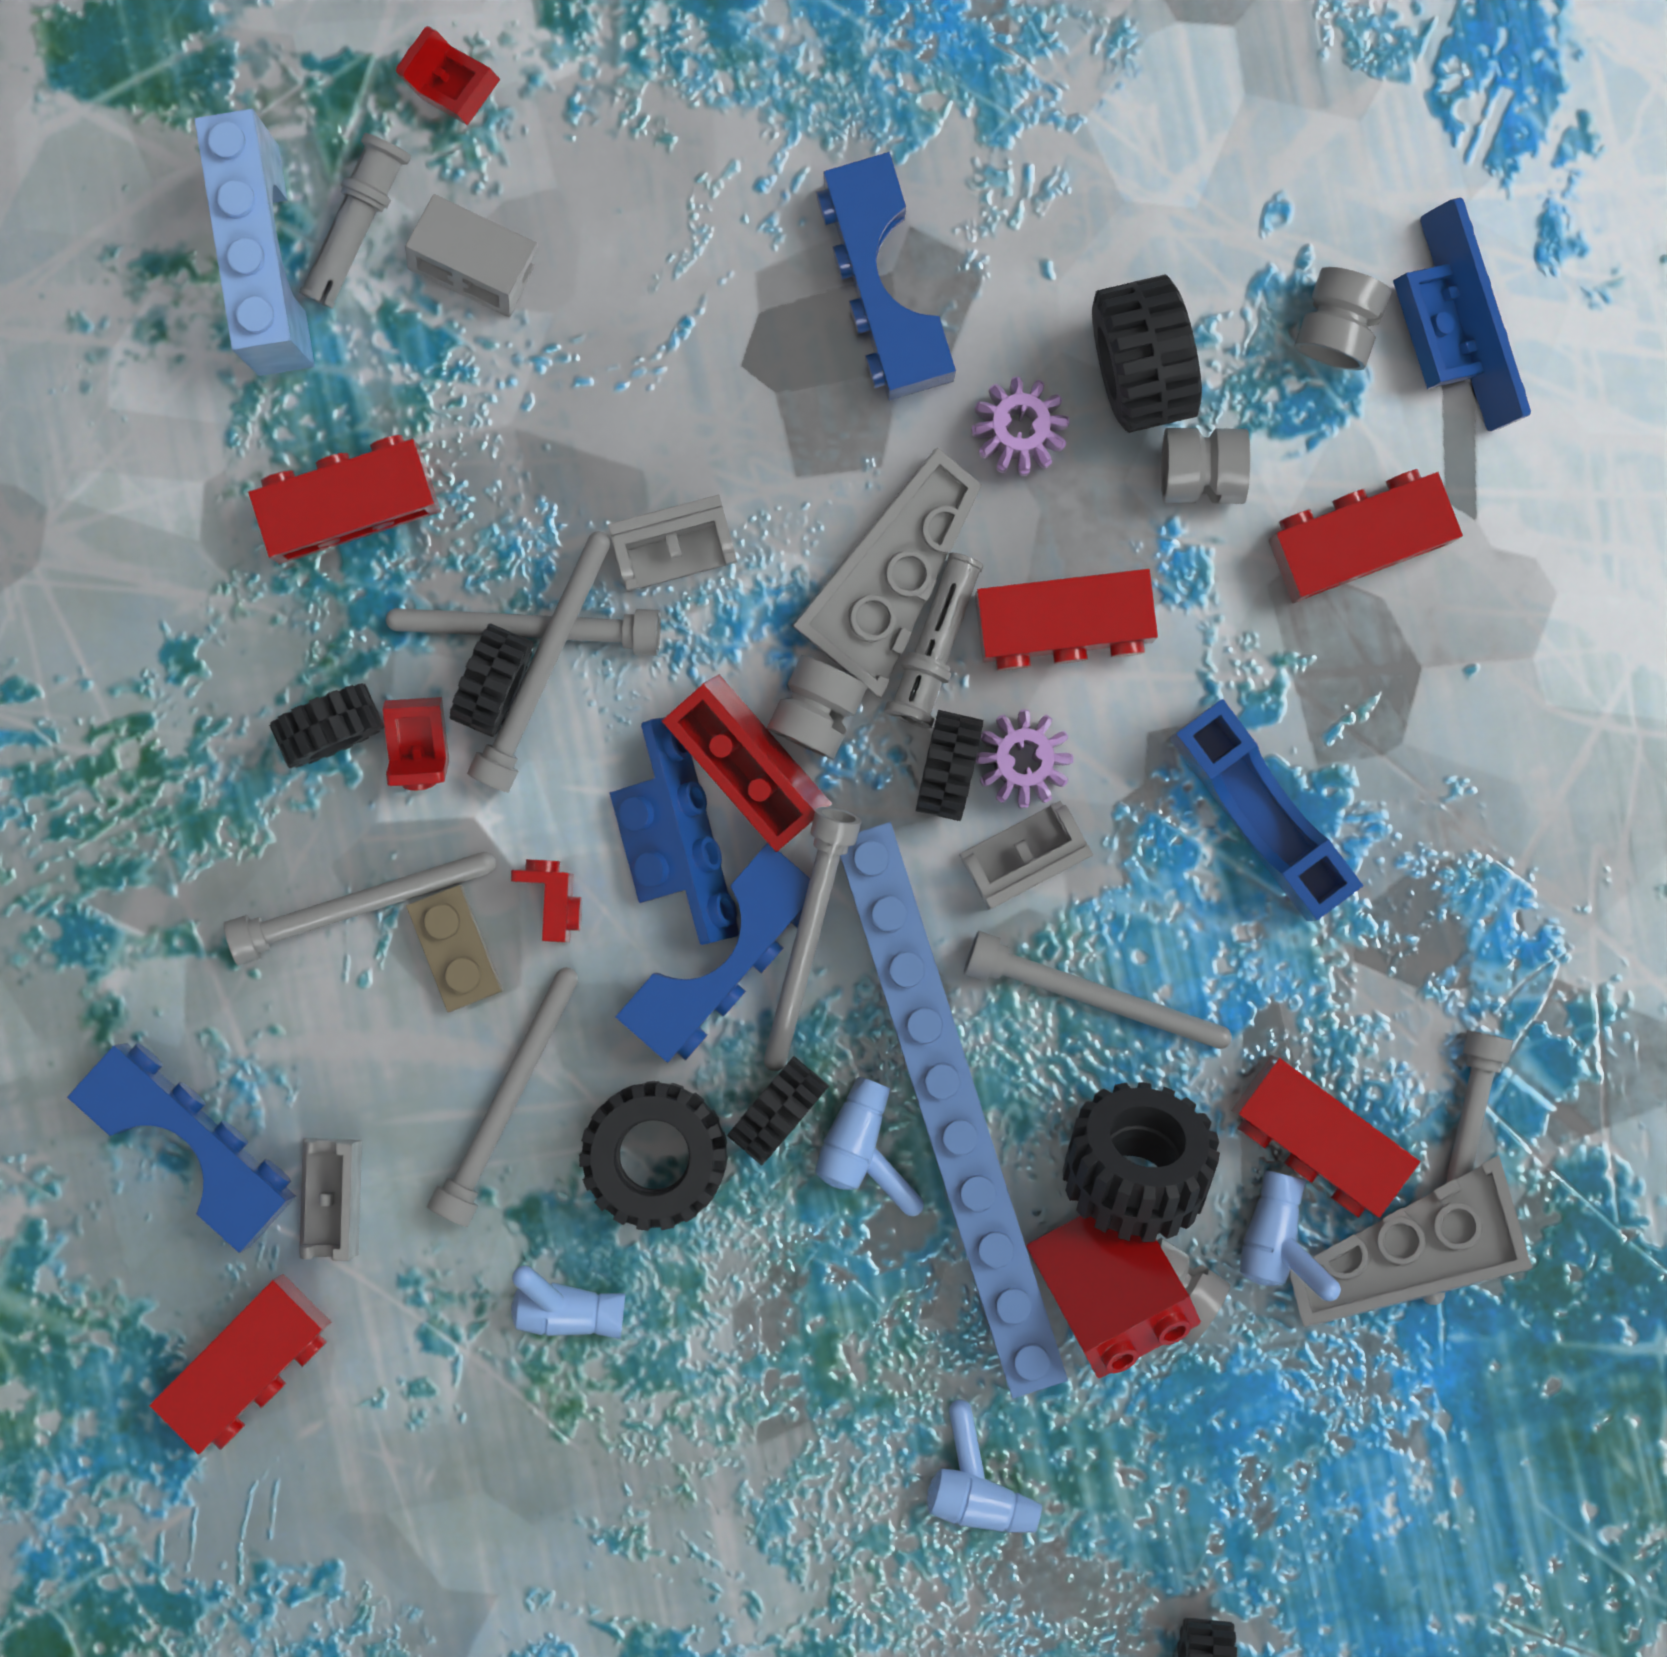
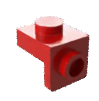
(446, 76)
(416, 742)
(561, 909)

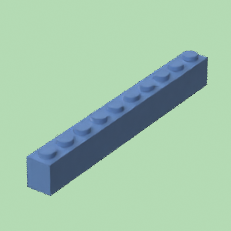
(952, 1112)

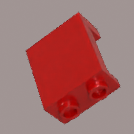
(1113, 1293)

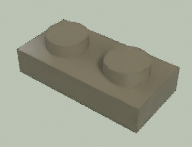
(454, 948)

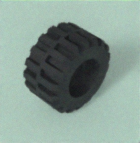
(1147, 353)
(1130, 1195)
(624, 1197)

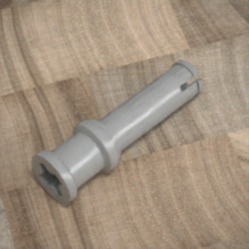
(364, 195)
(927, 666)

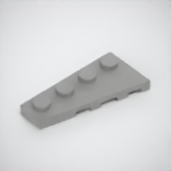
(881, 586)
(1430, 1247)

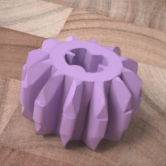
(1040, 432)
(1043, 755)

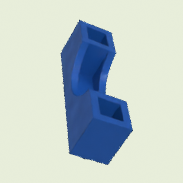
(907, 345)
(1275, 829)
(671, 1010)
(238, 1191)

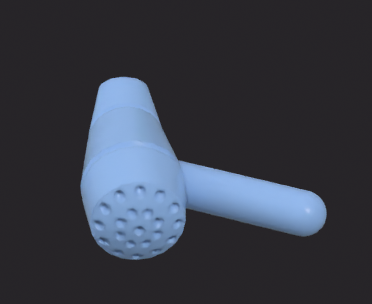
(851, 1148)
(1272, 1243)
(563, 1309)
(967, 1496)

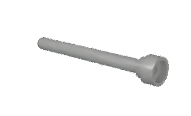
(635, 631)
(497, 761)
(833, 834)
(251, 937)
(993, 959)
(1484, 1057)
(458, 1195)

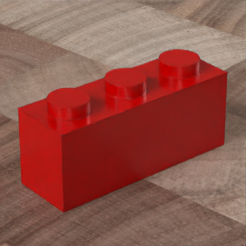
(344, 499)
(1364, 534)
(1066, 618)
(746, 762)
(1323, 1138)
(242, 1366)

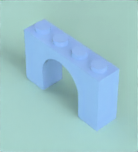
(241, 185)

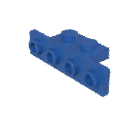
(1458, 320)
(671, 837)

